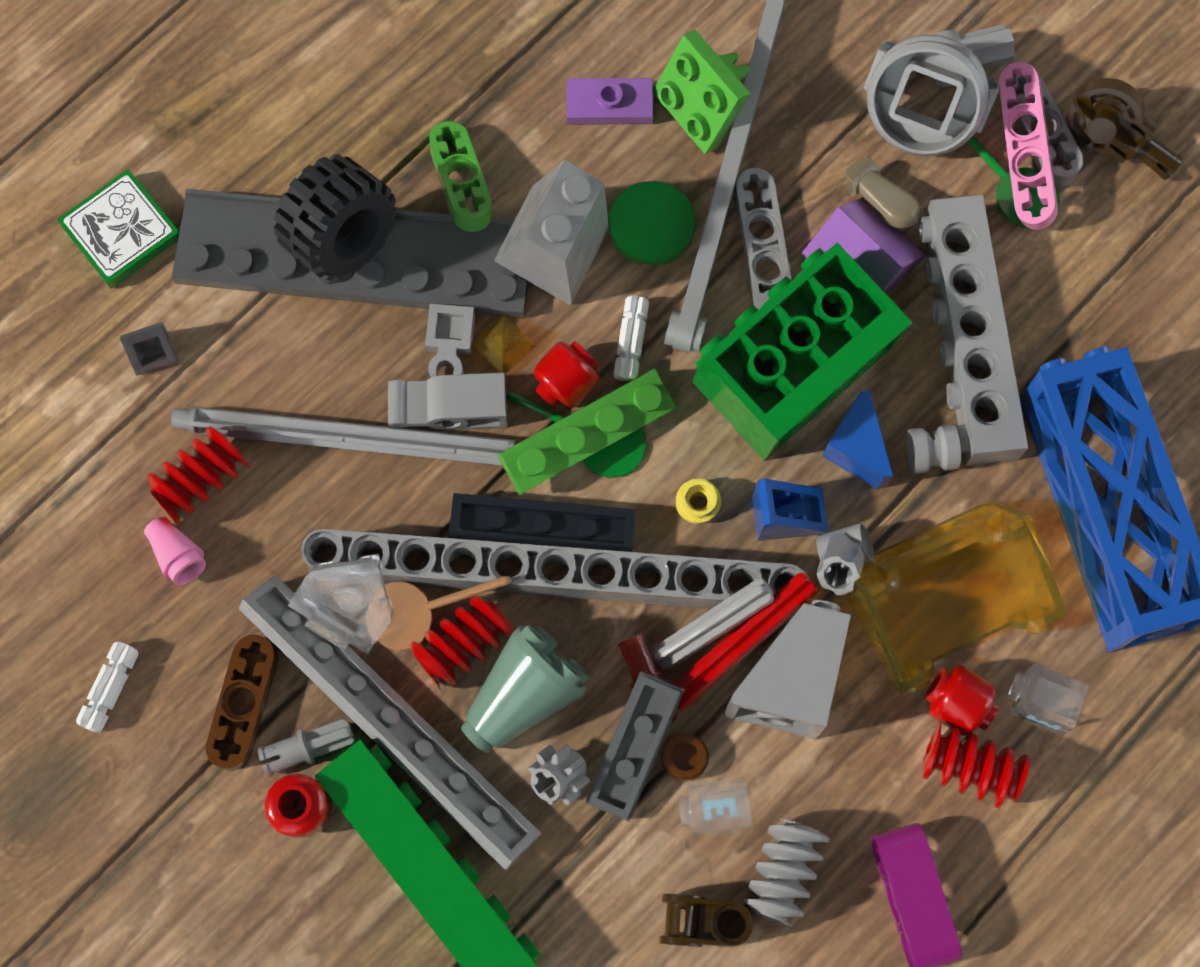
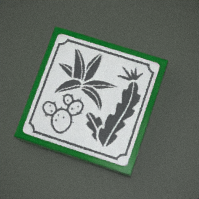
(119, 228)

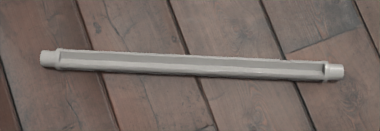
(342, 435)

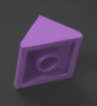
(871, 243)

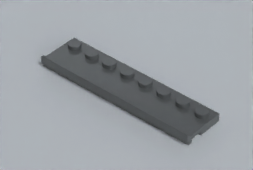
(425, 259)

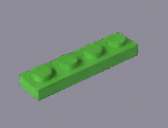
(586, 431)

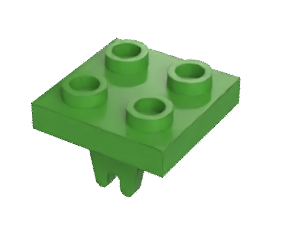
(702, 90)

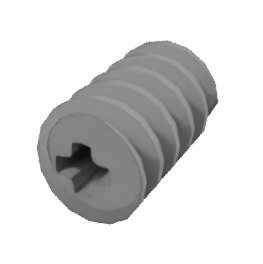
(785, 871)

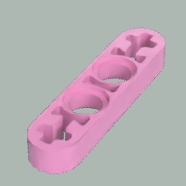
(1028, 145)

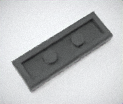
(635, 745)

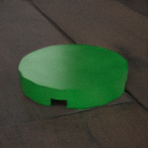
(651, 223)

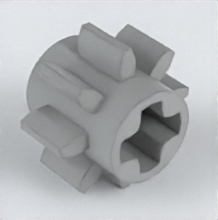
(558, 774)

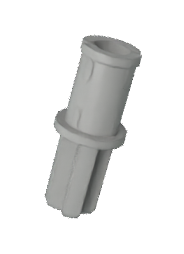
(307, 746)

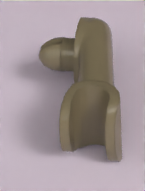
(895, 204)

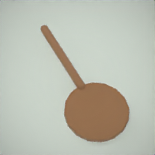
(415, 612)

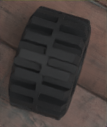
(335, 217)

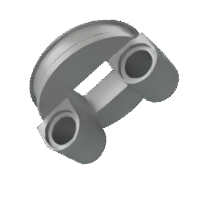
(940, 59)

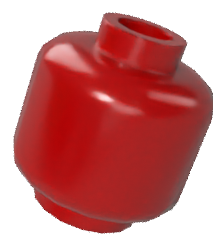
(566, 374)
(962, 700)
(282, 809)

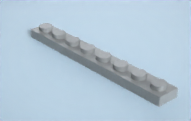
(393, 726)

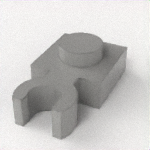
(449, 334)

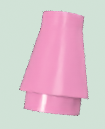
(176, 554)

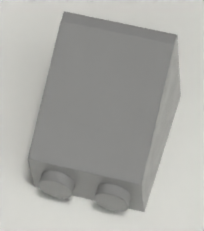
(557, 231)
(796, 675)

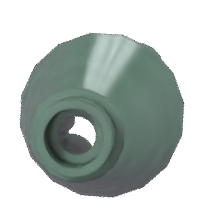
(523, 689)

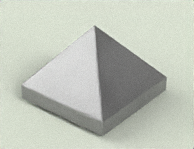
(149, 348)

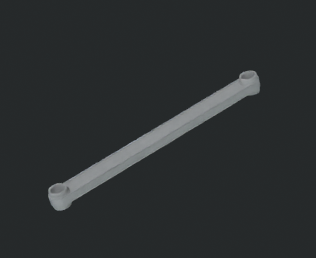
(687, 327)

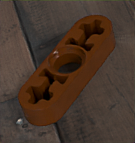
(220, 733)

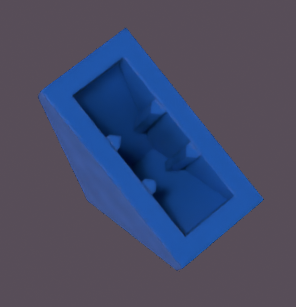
(859, 444)
(788, 510)

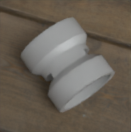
(935, 449)

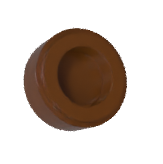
(684, 757)

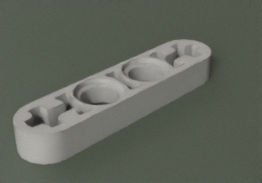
(756, 249)

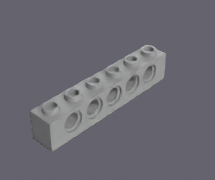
(966, 223)

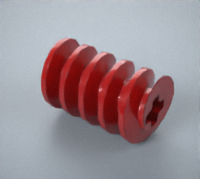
(195, 473)
(461, 640)
(975, 765)

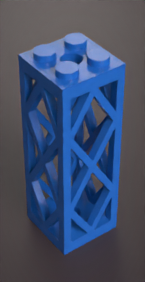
(1149, 483)

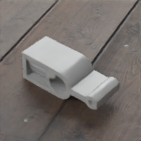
(449, 402)

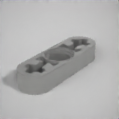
(1067, 148)

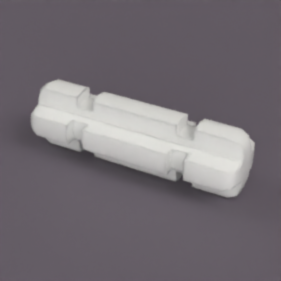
(631, 338)
(107, 687)

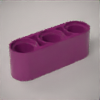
(916, 897)

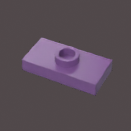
(609, 101)

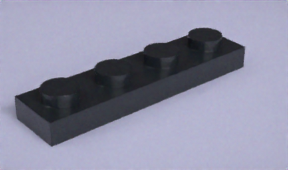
(541, 523)

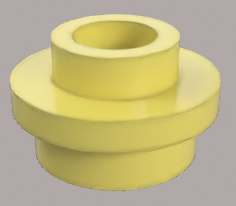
(701, 488)

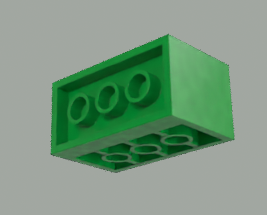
(799, 349)

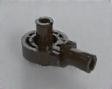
(1118, 133)

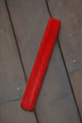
(745, 639)

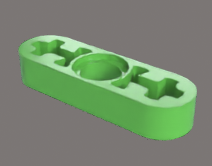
(455, 191)

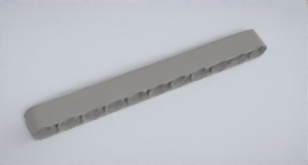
(535, 558)

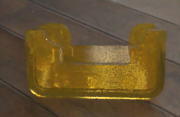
(954, 590)

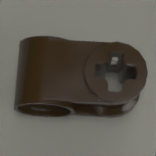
(701, 921)

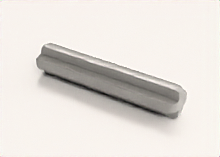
(713, 624)

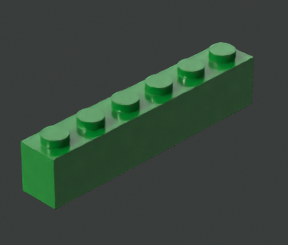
(420, 863)

